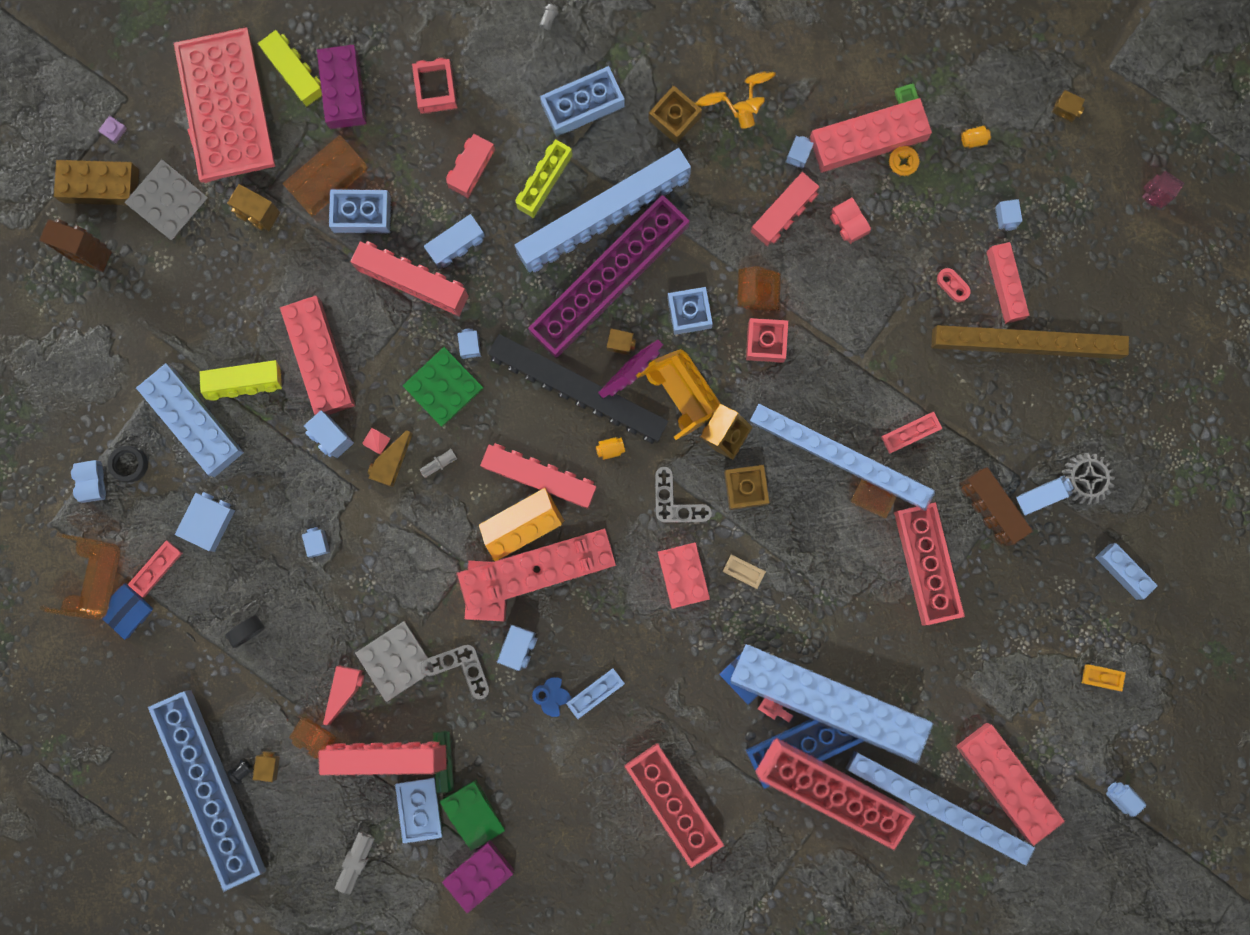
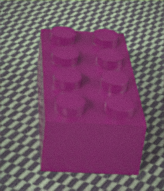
(341, 87)

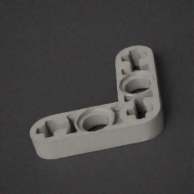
(673, 509)
(465, 664)

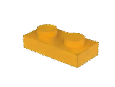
(1103, 677)

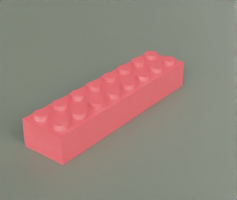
(834, 793)

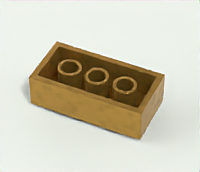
(95, 182)

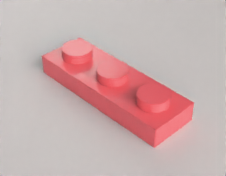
(911, 432)
(155, 568)

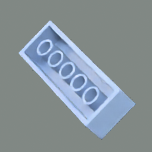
(189, 420)

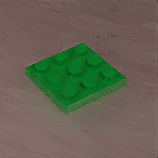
(443, 387)

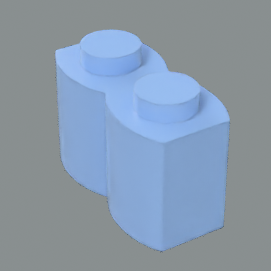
(88, 481)
(1125, 798)

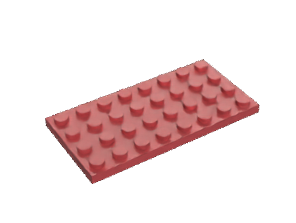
(224, 105)

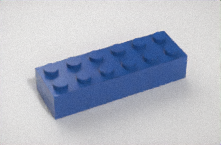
(809, 737)

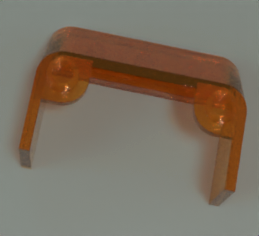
(97, 582)

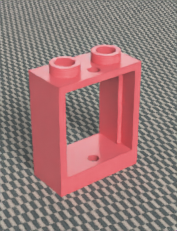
(437, 103)

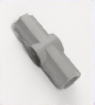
(354, 863)

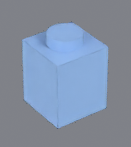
(799, 151)
(1008, 214)
(469, 344)
(315, 542)

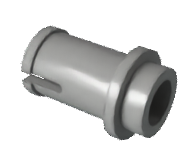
(548, 17)

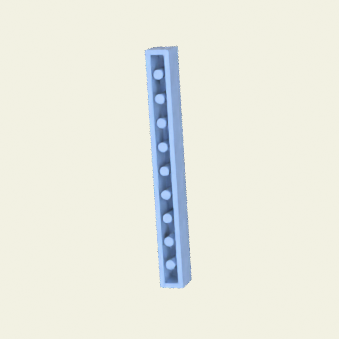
(842, 457)
(940, 808)

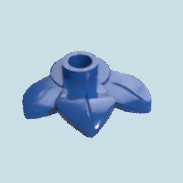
(554, 696)

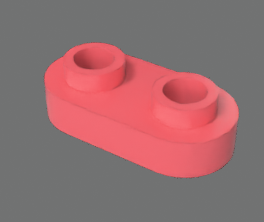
(955, 283)

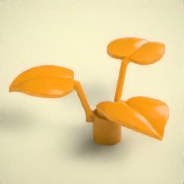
(744, 108)

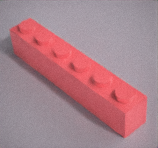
(538, 476)

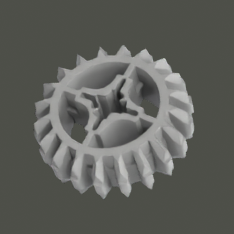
(1088, 471)

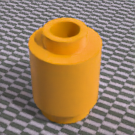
(975, 137)
(610, 448)

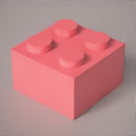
(767, 340)

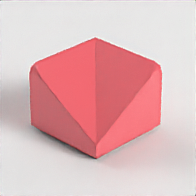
(376, 441)

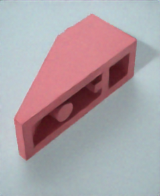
(344, 686)

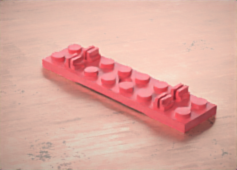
(516, 575)

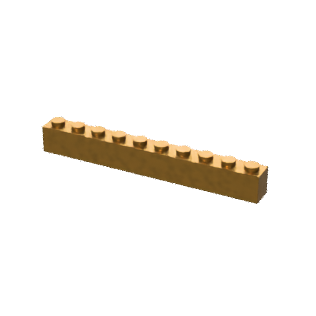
(1030, 342)

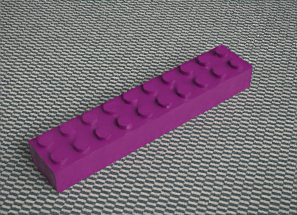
(609, 276)

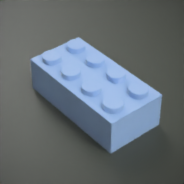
(582, 101)

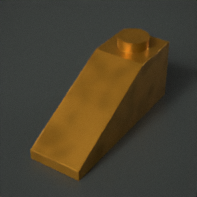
(389, 462)

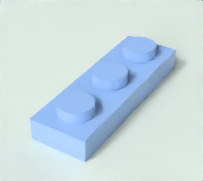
(595, 693)

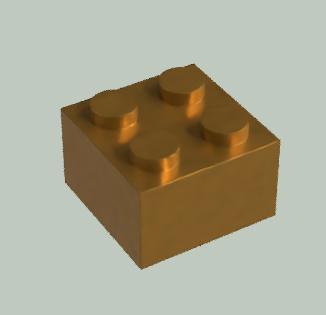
(675, 114)
(253, 207)
(726, 431)
(746, 487)

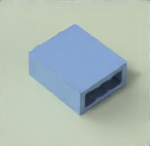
(1045, 495)
(205, 521)

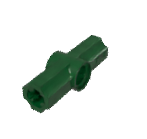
(444, 778)

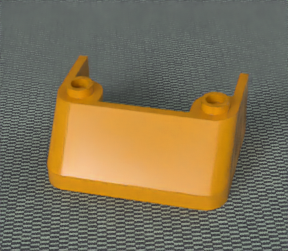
(685, 388)

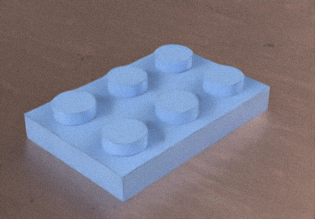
(418, 810)

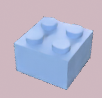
(689, 310)
(330, 436)
(516, 648)

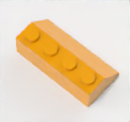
(520, 524)

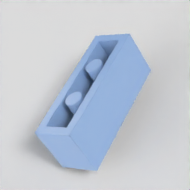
(455, 241)
(1126, 571)

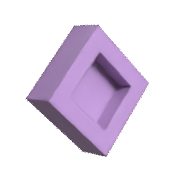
(112, 129)

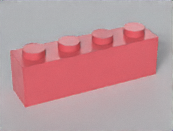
(784, 209)
(1007, 283)

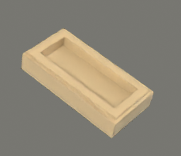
(744, 571)

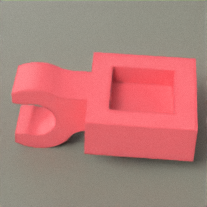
(773, 709)

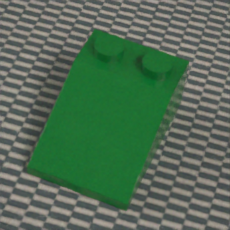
(472, 815)

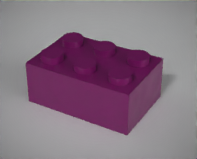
(478, 876)

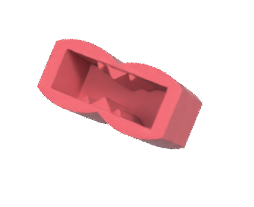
(850, 220)

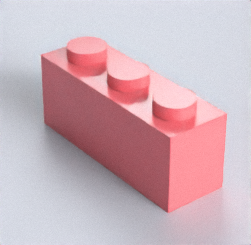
(470, 165)

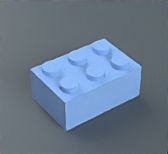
(359, 211)

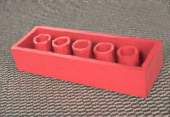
(870, 135)
(409, 278)
(317, 356)
(929, 564)
(382, 759)
(1010, 783)
(674, 805)

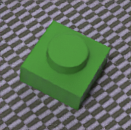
(906, 93)

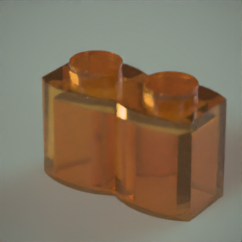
(311, 736)

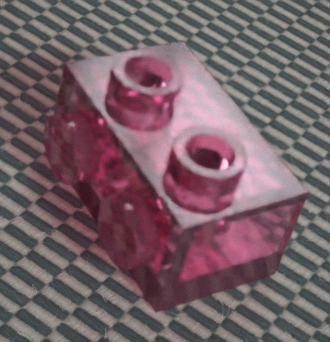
(1162, 189)

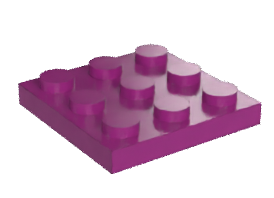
(631, 368)

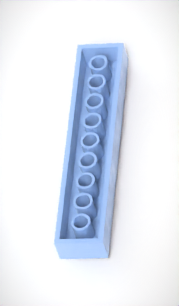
(603, 211)
(831, 703)
(207, 789)

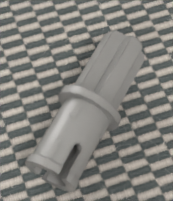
(438, 463)

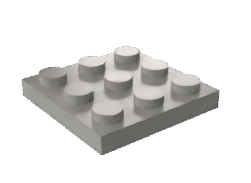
(166, 199)
(394, 661)

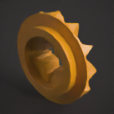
(904, 152)

